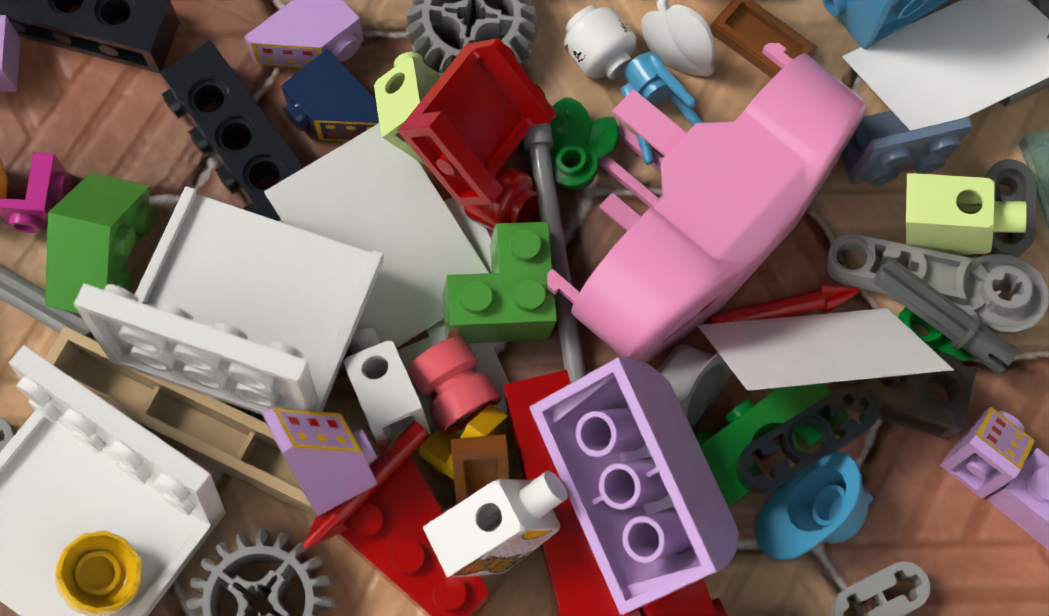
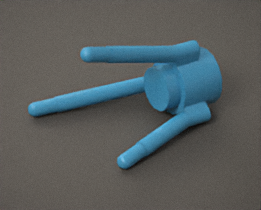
(656, 83)

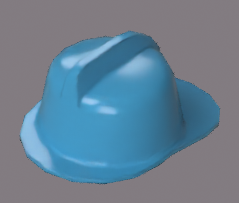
(813, 508)

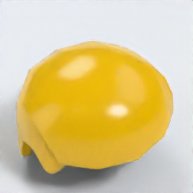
(98, 573)

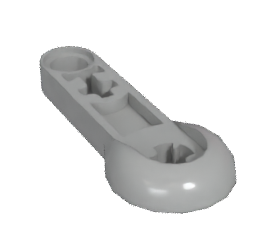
(961, 279)

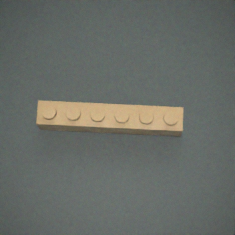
(183, 418)

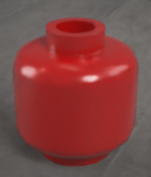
(514, 204)

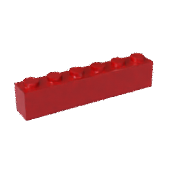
(568, 558)

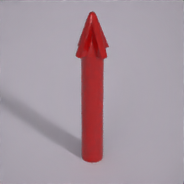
(825, 298)
(332, 522)

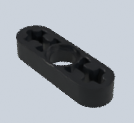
(831, 406)

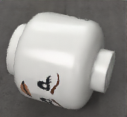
(599, 42)

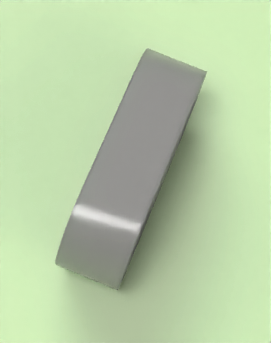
(880, 581)

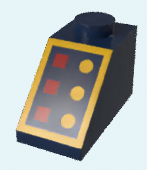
(329, 101)

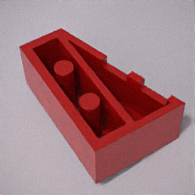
(392, 541)

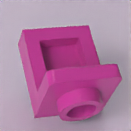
(45, 188)

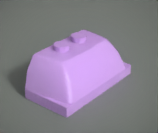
(637, 481)

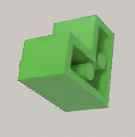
(93, 236)
(513, 298)

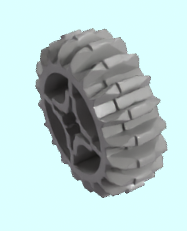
(452, 20)
(277, 582)

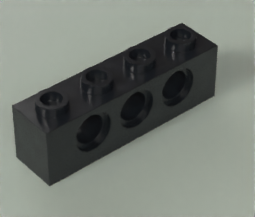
(138, 42)
(208, 78)

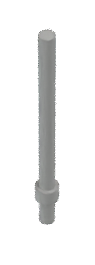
(537, 143)

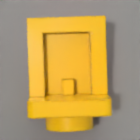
(438, 446)

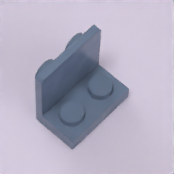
(887, 147)

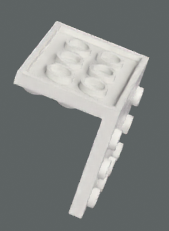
(237, 308)
(88, 471)

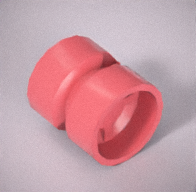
(450, 379)

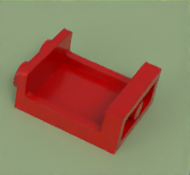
(475, 120)

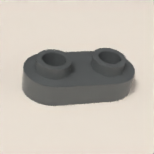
(1024, 188)

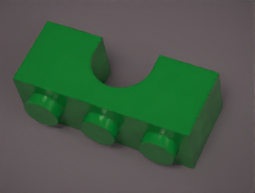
(751, 421)

